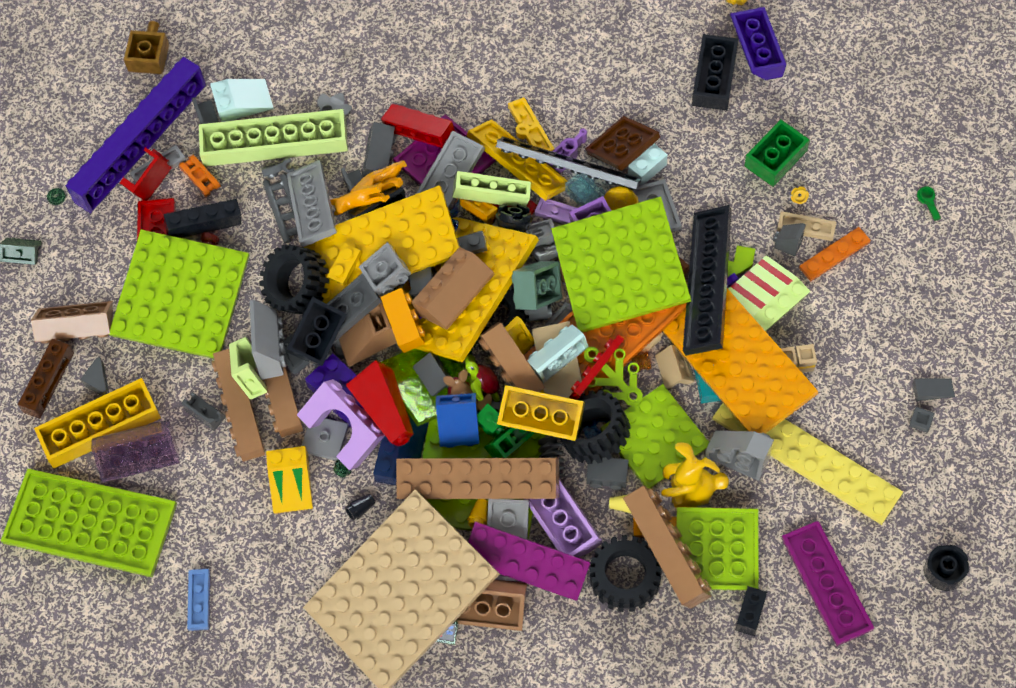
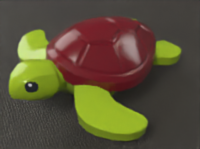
(482, 379)

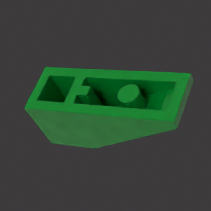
(507, 442)

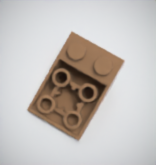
(367, 336)

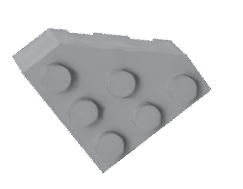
(741, 451)

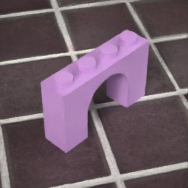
(364, 430)

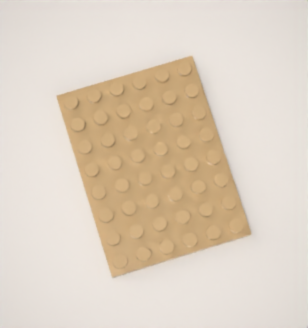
(400, 591)

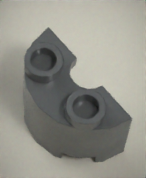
(539, 314)

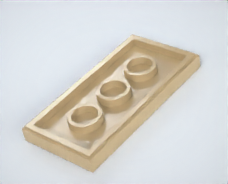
(565, 378)

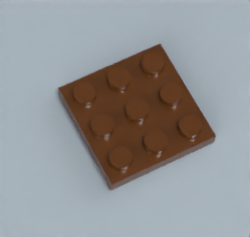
(622, 143)

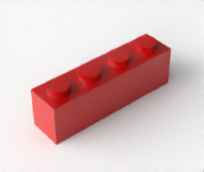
(418, 125)

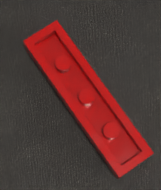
(590, 373)

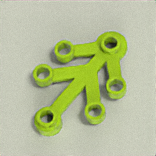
(616, 378)

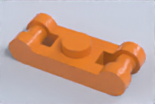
(199, 175)

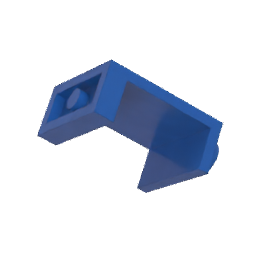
(457, 420)

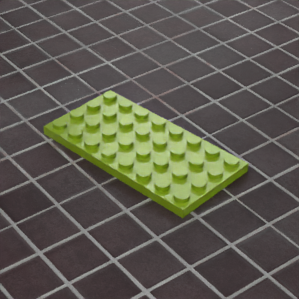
(89, 522)

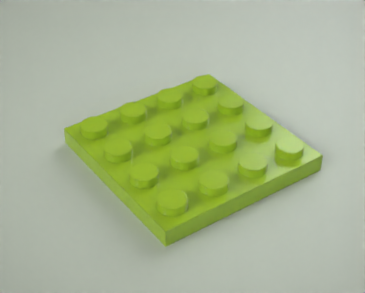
(655, 430)
(722, 545)

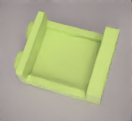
(244, 367)

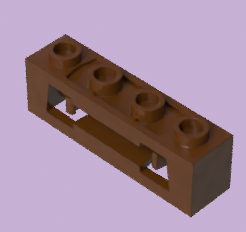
(45, 378)

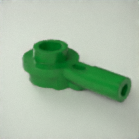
(927, 196)

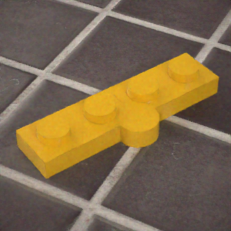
(528, 125)

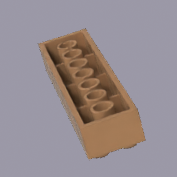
(478, 478)

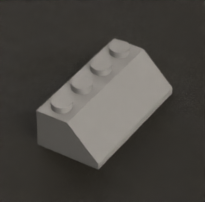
(267, 340)

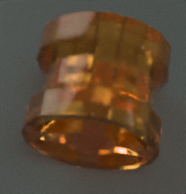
(643, 361)

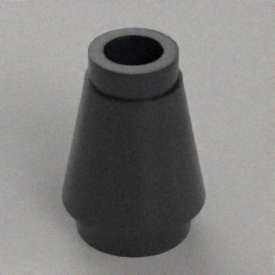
(359, 507)

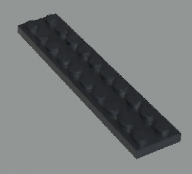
(707, 281)

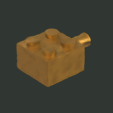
(146, 50)

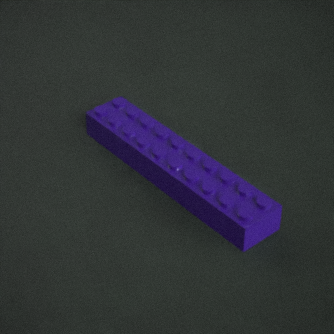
(138, 131)

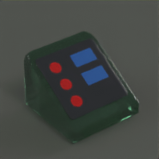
(449, 635)

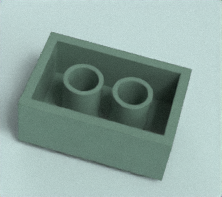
(537, 285)

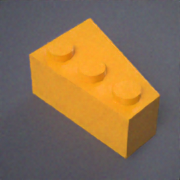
(403, 319)

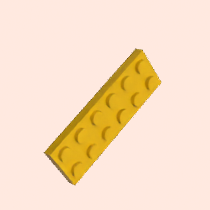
(543, 178)

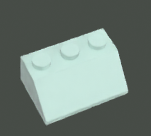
(558, 352)

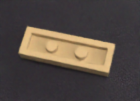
(814, 228)

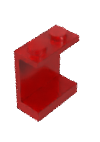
(150, 178)

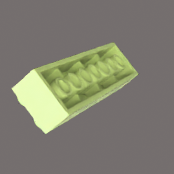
(273, 137)

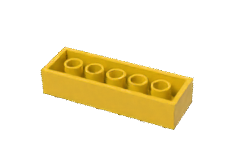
(117, 411)

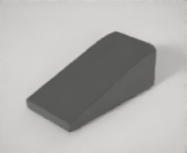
(932, 388)

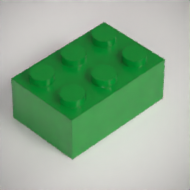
(776, 153)

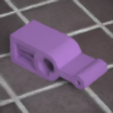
(570, 143)

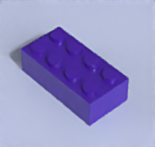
(332, 369)

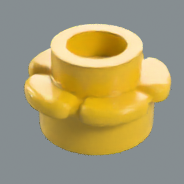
(799, 199)

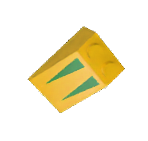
(289, 479)

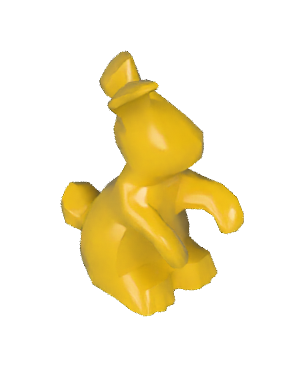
(691, 483)

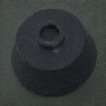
(514, 218)

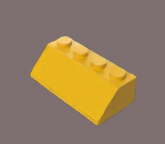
(540, 413)

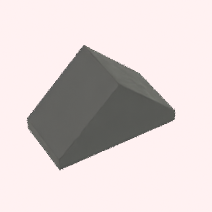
(95, 378)

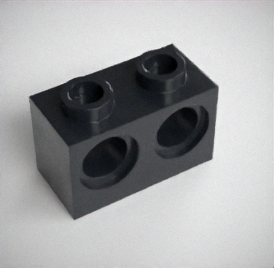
(751, 611)

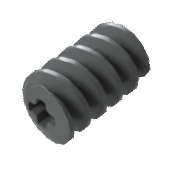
(549, 449)

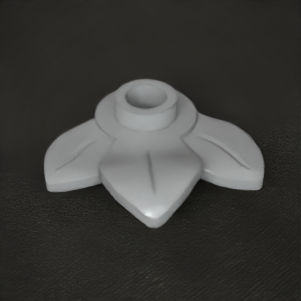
(333, 103)

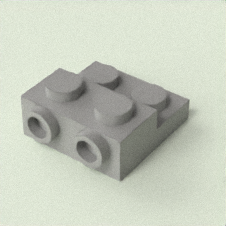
(385, 270)

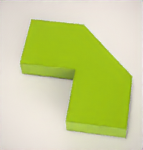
(743, 260)

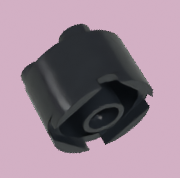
(944, 578)

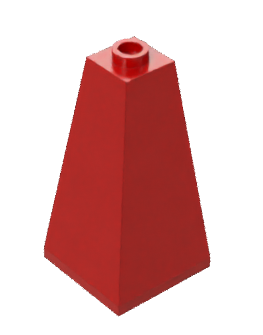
(381, 398)

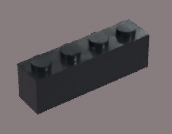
(203, 219)

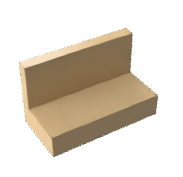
(673, 367)

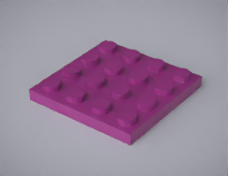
(421, 157)

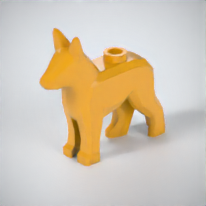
(368, 188)

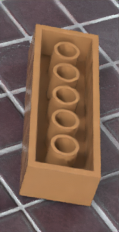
(667, 547)

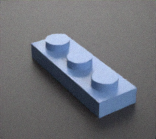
(198, 599)

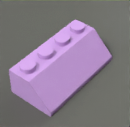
(565, 523)

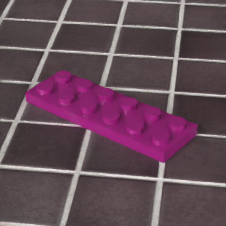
(530, 561)
(827, 583)

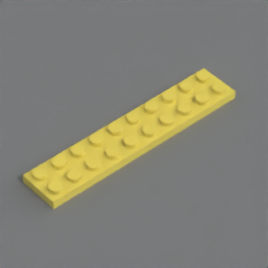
(825, 467)

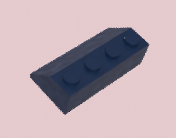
(388, 453)

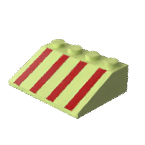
(768, 292)

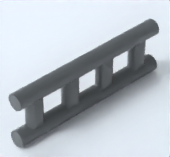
(280, 218)

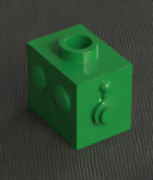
(488, 420)

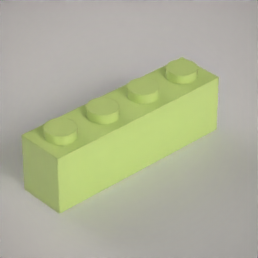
(491, 189)

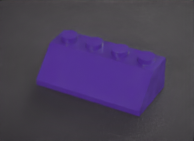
(759, 43)

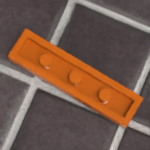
(834, 254)

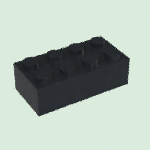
(715, 72)

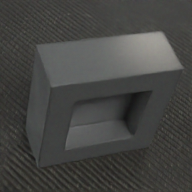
(921, 419)

